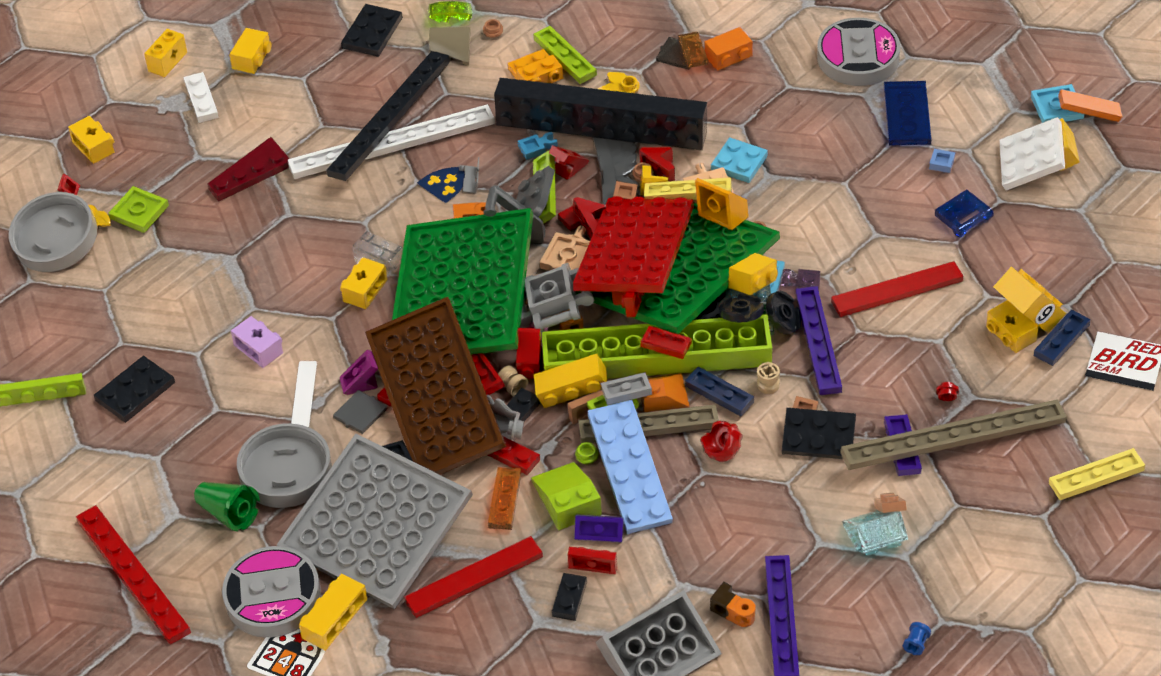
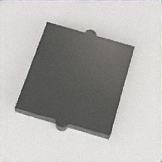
(360, 412)

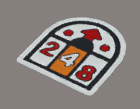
(286, 656)

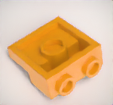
(537, 68)

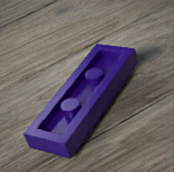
(897, 425)

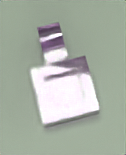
(803, 279)

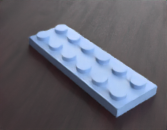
(629, 467)

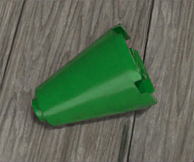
(228, 503)

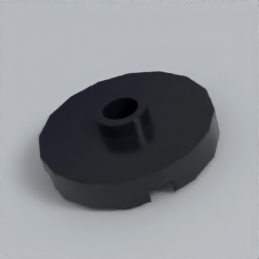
(741, 309)
(783, 312)

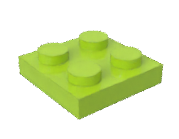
(138, 209)

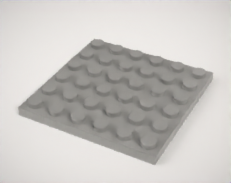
(376, 519)

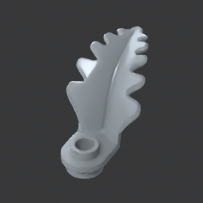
(506, 418)

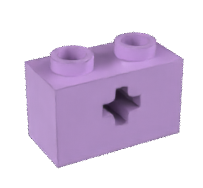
(257, 341)

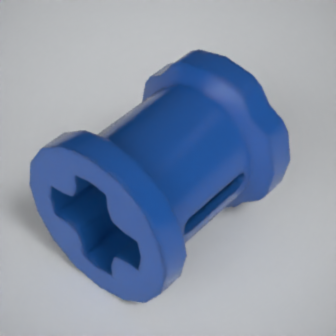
(915, 642)

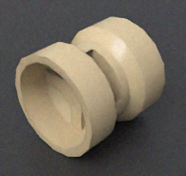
(768, 378)
(512, 380)

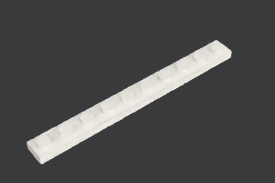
(399, 139)

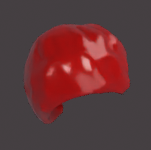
(722, 441)

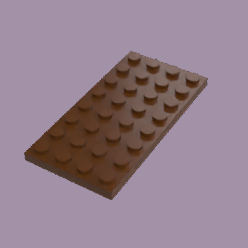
(435, 388)

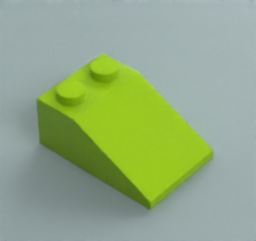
(567, 493)

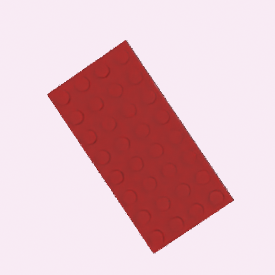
(634, 245)

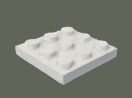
(1032, 153)

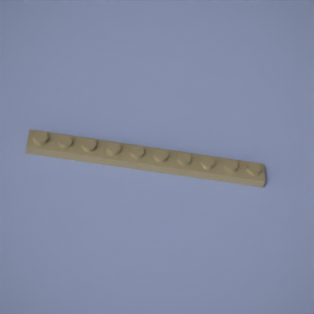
(952, 434)

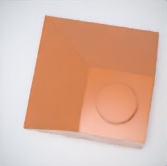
(667, 394)

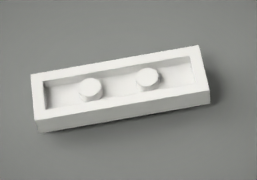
(201, 97)

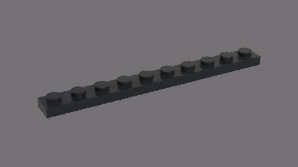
(387, 116)

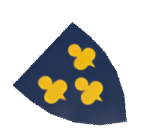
(444, 183)

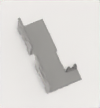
(469, 183)

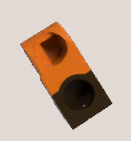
(732, 607)

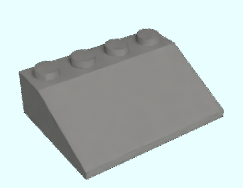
(660, 641)

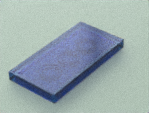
(907, 113)

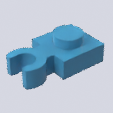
(535, 146)

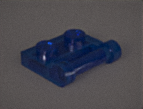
(961, 207)

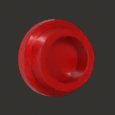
(947, 391)

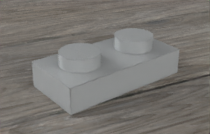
(626, 388)

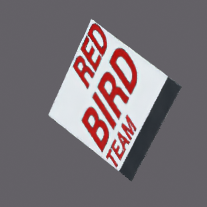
(1124, 361)

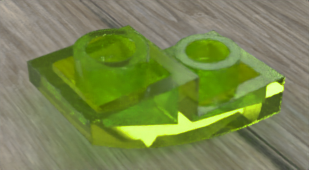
(444, 10)

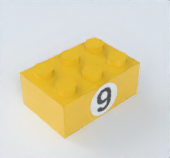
(1030, 298)

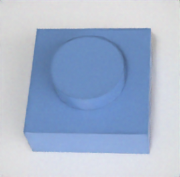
(942, 160)

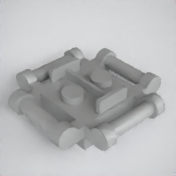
(550, 295)

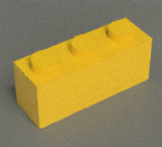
(570, 380)
(332, 611)

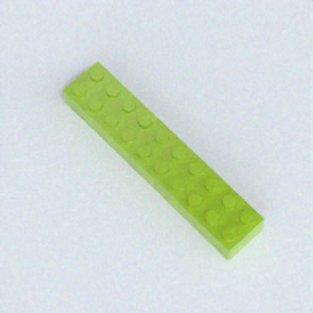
(714, 347)

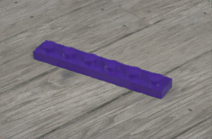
(818, 341)
(781, 616)

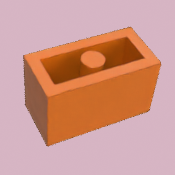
(728, 48)

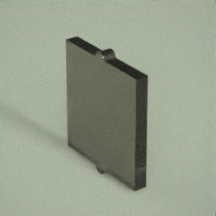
(672, 54)

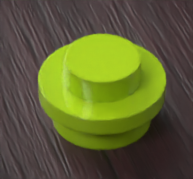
(586, 453)

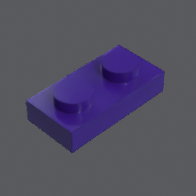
(599, 528)

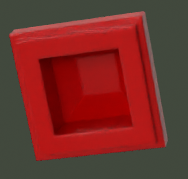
(68, 185)

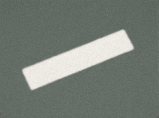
(304, 393)

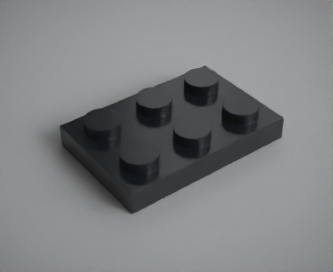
(371, 30)
(134, 389)
(817, 432)

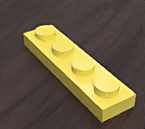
(683, 189)
(1096, 474)

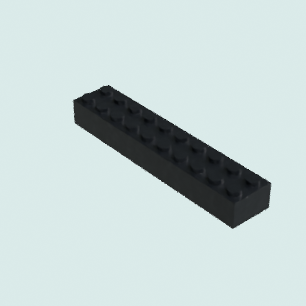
(601, 113)

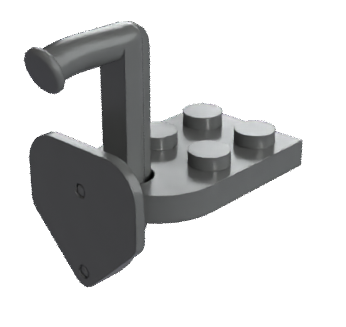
(532, 194)

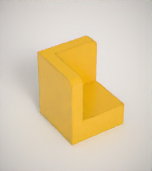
(647, 178)

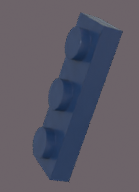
(1061, 337)
(719, 391)

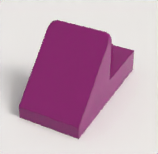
(360, 375)

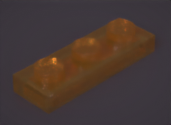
(504, 498)

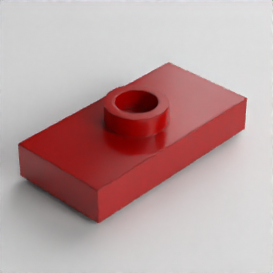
(666, 342)

